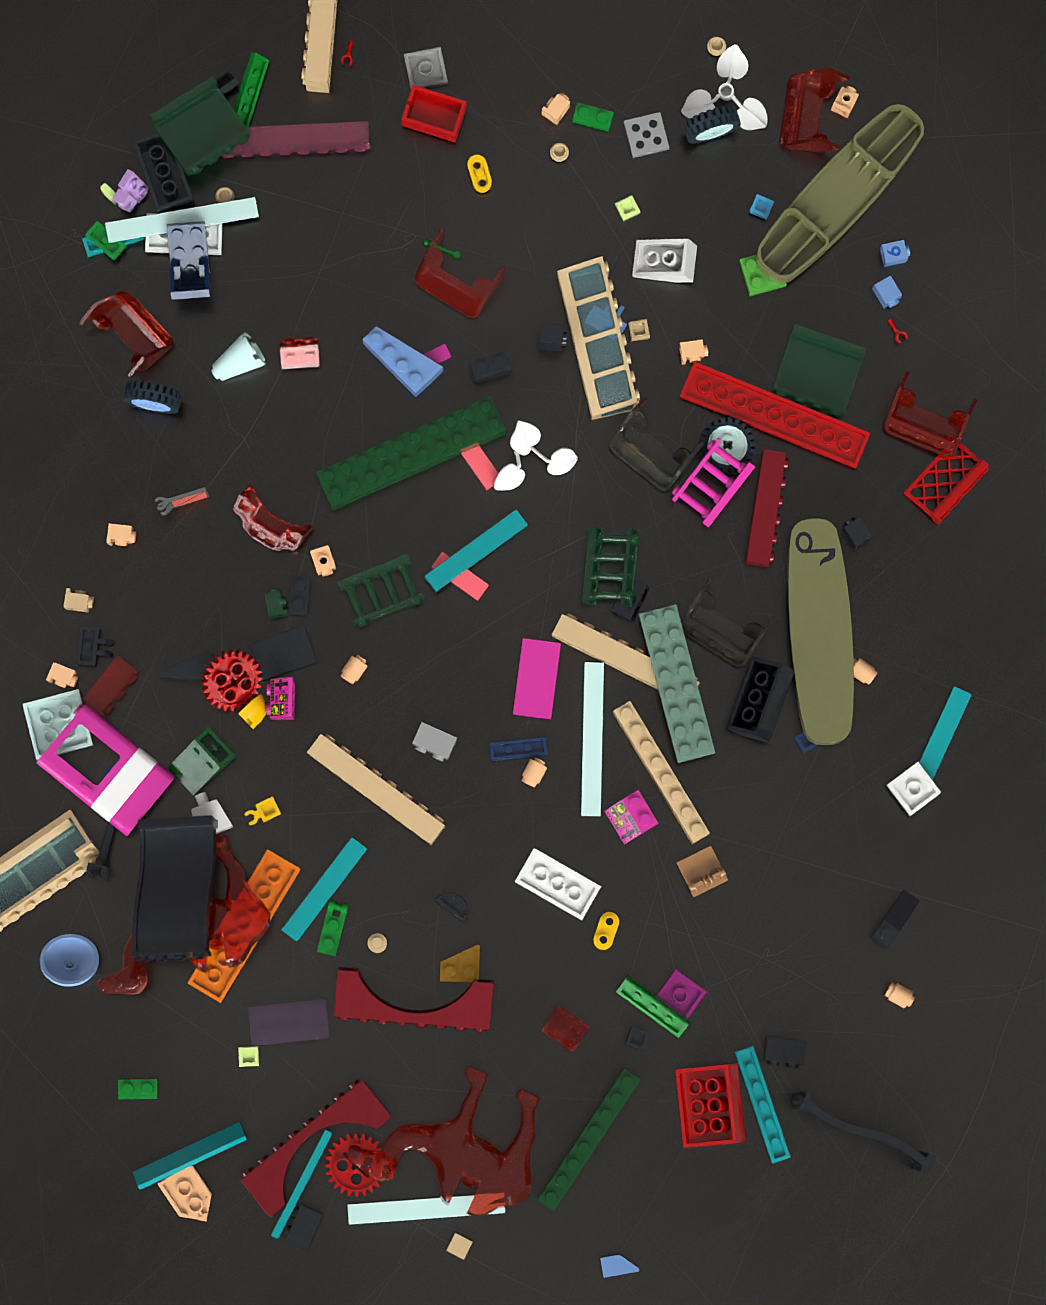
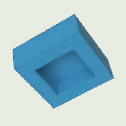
(761, 207)

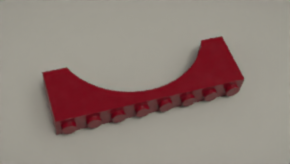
(358, 1001)
(268, 1178)

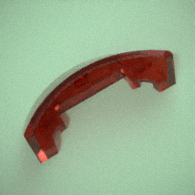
(267, 527)

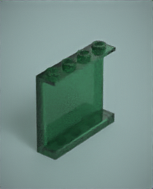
(200, 127)
(818, 370)

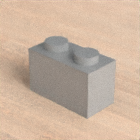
(434, 741)

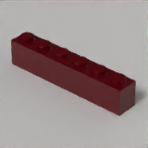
(766, 507)

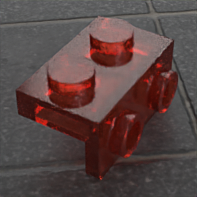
(299, 353)
(565, 1029)

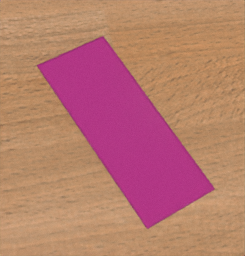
(438, 354)

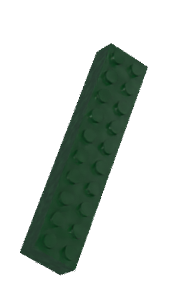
(411, 453)

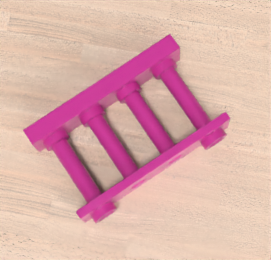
(720, 499)

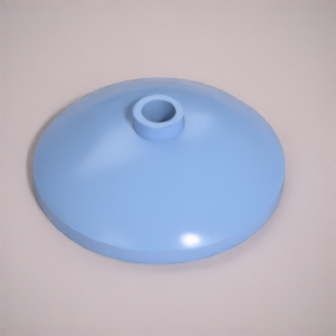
(69, 951)

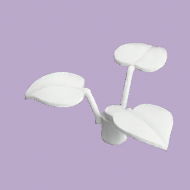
(731, 65)
(522, 442)

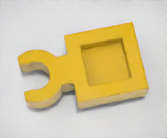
(266, 810)

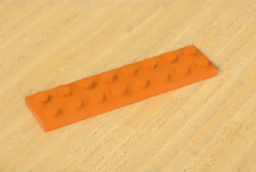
(270, 884)

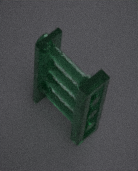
(592, 567)
(366, 578)

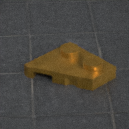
(461, 967)

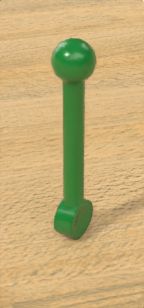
(456, 254)

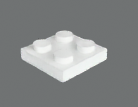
(913, 788)

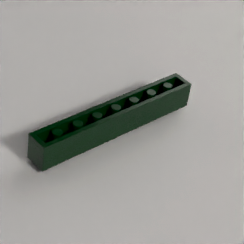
(588, 1139)

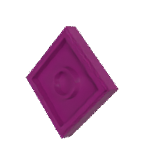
(681, 993)

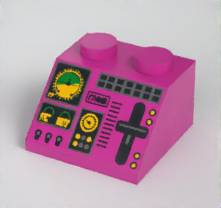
(281, 699)
(631, 817)

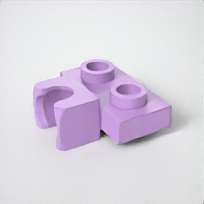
(132, 191)

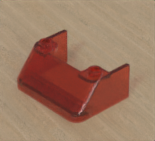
(804, 109)
(450, 289)
(133, 326)
(923, 426)

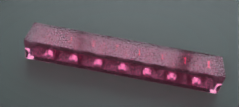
(305, 138)

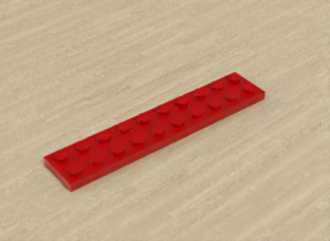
(775, 415)

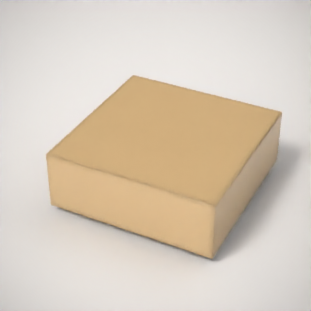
(638, 330)
(459, 1246)

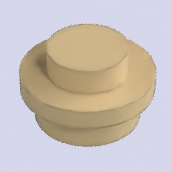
(716, 46)
(559, 152)
(224, 195)
(377, 943)

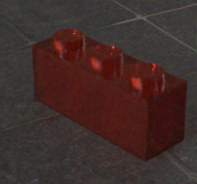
(110, 686)

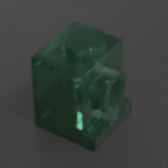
(275, 603)

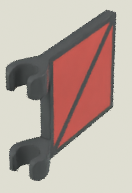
(186, 498)

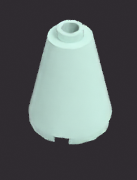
(238, 358)

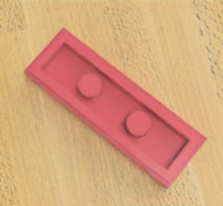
(481, 466)
(466, 581)

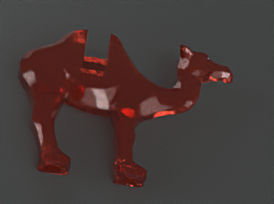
(233, 923)
(460, 1155)

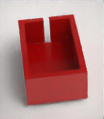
(434, 113)

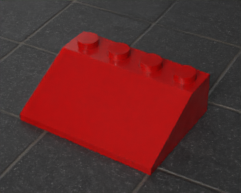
(710, 1105)

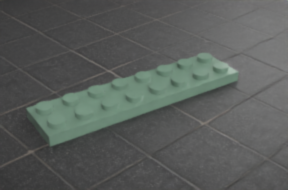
(676, 683)

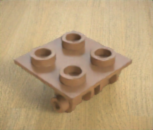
(702, 871)

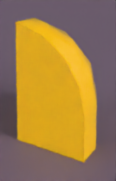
(254, 711)

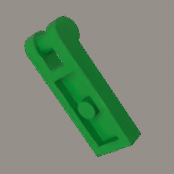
(332, 928)

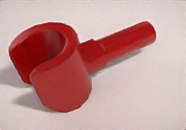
(348, 53)
(896, 331)

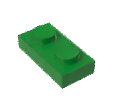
(593, 117)
(98, 235)
(138, 1089)

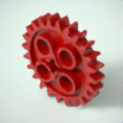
(223, 666)
(343, 1178)

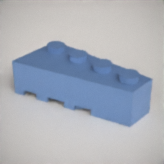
(405, 363)

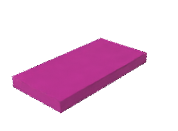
(536, 678)

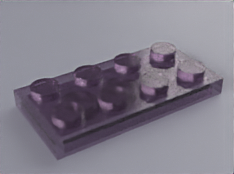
(288, 1022)

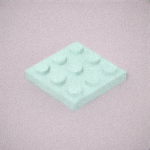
(48, 719)

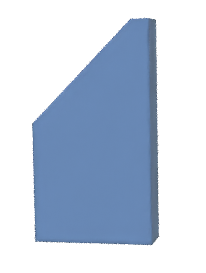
(616, 1265)

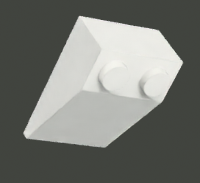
(665, 260)

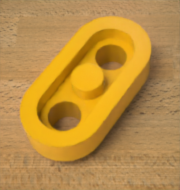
(479, 174)
(606, 930)

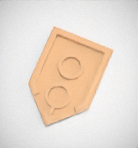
(187, 1194)

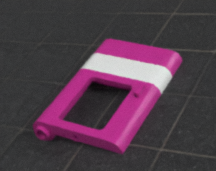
(128, 787)

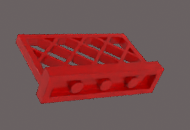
(957, 493)

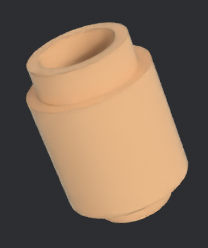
(354, 669)
(864, 671)
(534, 772)
(899, 995)

